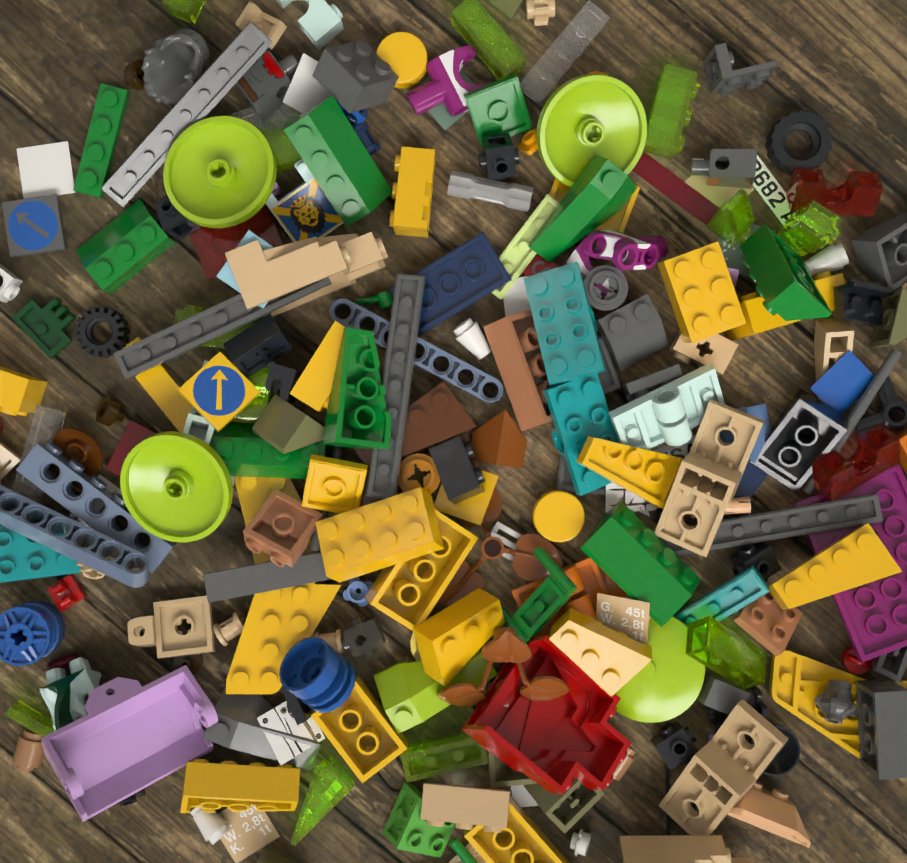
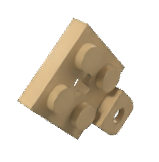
(163, 632)

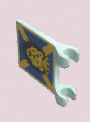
(306, 209)

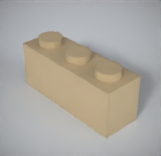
(465, 806)

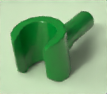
(384, 298)

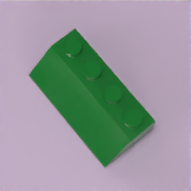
(338, 160)
(782, 277)
(251, 456)
(640, 563)

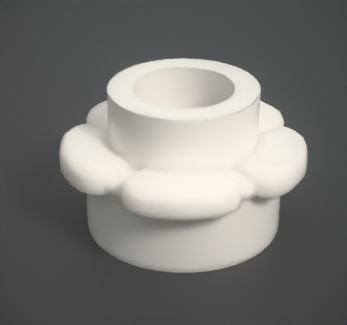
(580, 842)

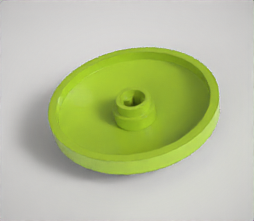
(587, 119)
(220, 172)
(176, 486)
(667, 682)

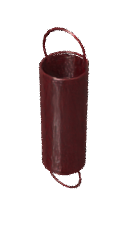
(62, 662)

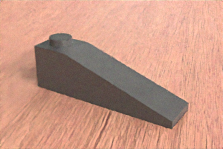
(883, 251)
(241, 731)

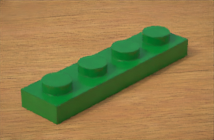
(101, 140)

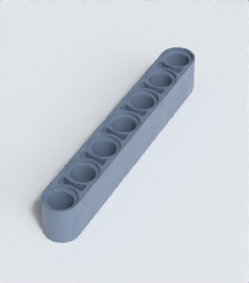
(426, 362)
(75, 536)

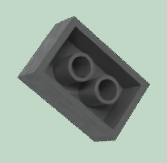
(882, 727)

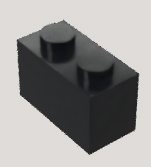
(457, 469)

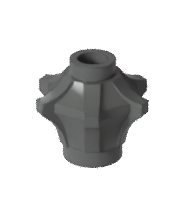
(836, 702)

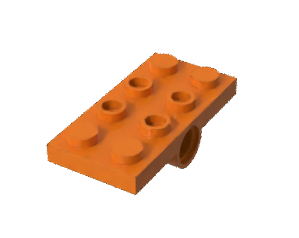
(589, 581)

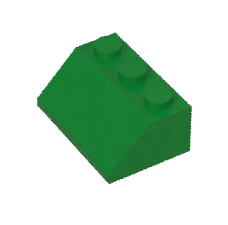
(124, 247)

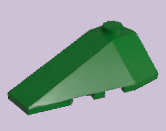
(589, 203)
(357, 401)

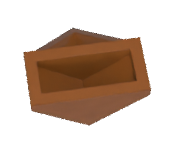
(499, 442)

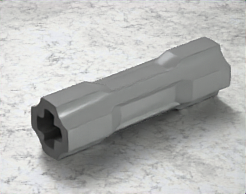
(469, 186)

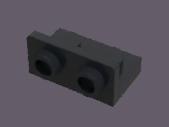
(860, 302)

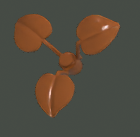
(524, 562)
(505, 648)

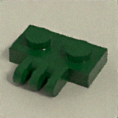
(46, 325)

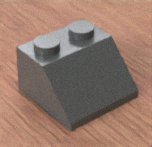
(633, 332)

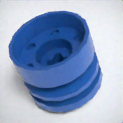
(40, 624)
(317, 674)

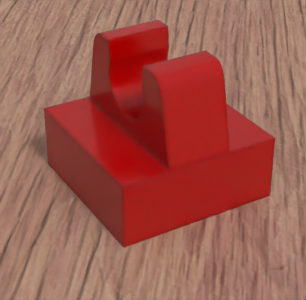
(66, 592)

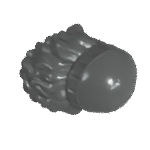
(174, 65)

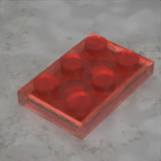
(214, 242)

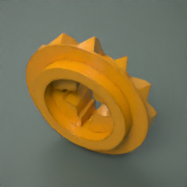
(424, 463)

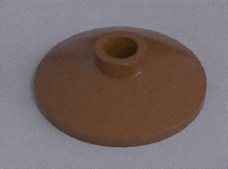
(81, 447)

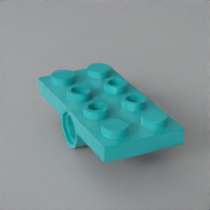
(564, 324)
(579, 412)
(27, 559)

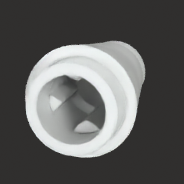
(829, 259)
(472, 338)
(210, 825)

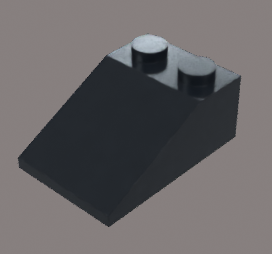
(800, 437)

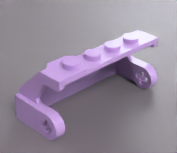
(130, 739)

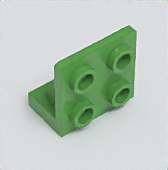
(411, 833)

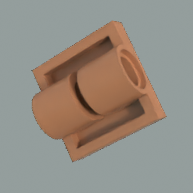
(768, 622)

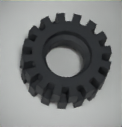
(86, 326)

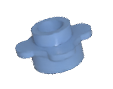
(351, 594)

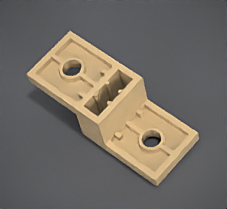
(708, 477)
(723, 771)

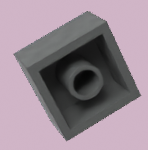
(355, 75)

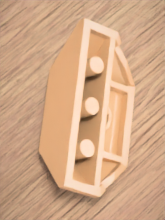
(772, 813)

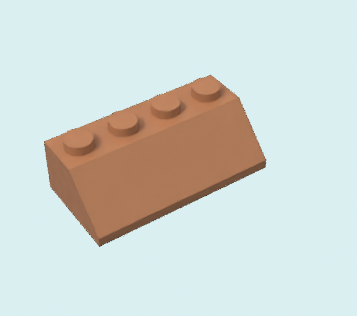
(521, 367)

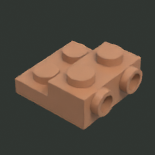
(281, 529)

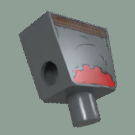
(267, 83)
(739, 166)

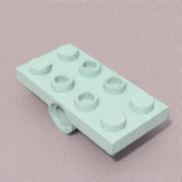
(667, 411)

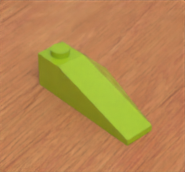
(411, 694)

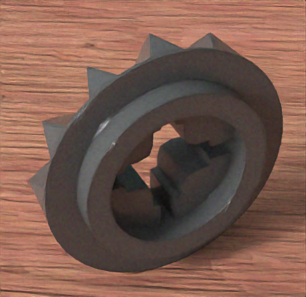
(617, 282)

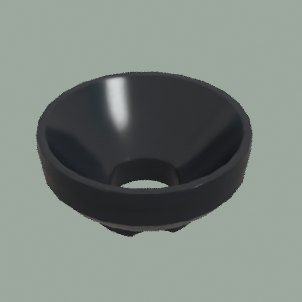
(787, 757)

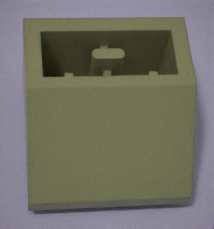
(567, 807)

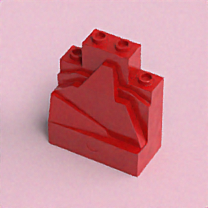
(555, 736)

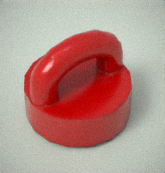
(851, 662)

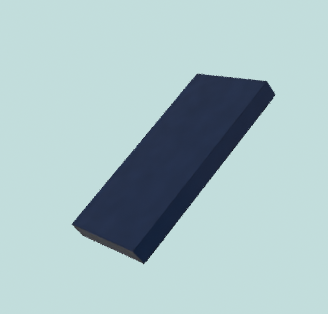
(459, 281)

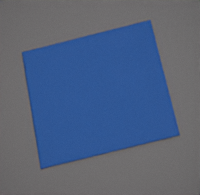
(843, 383)

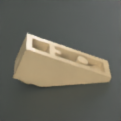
(830, 343)

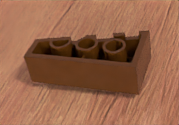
(429, 421)

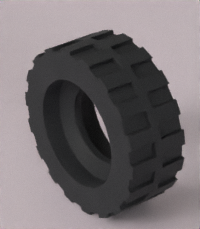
(804, 121)

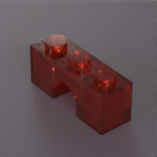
(855, 197)
(875, 453)

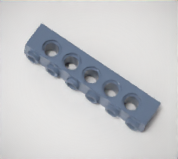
(36, 469)

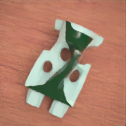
(67, 694)

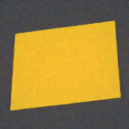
(471, 509)

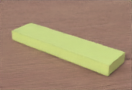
(517, 253)

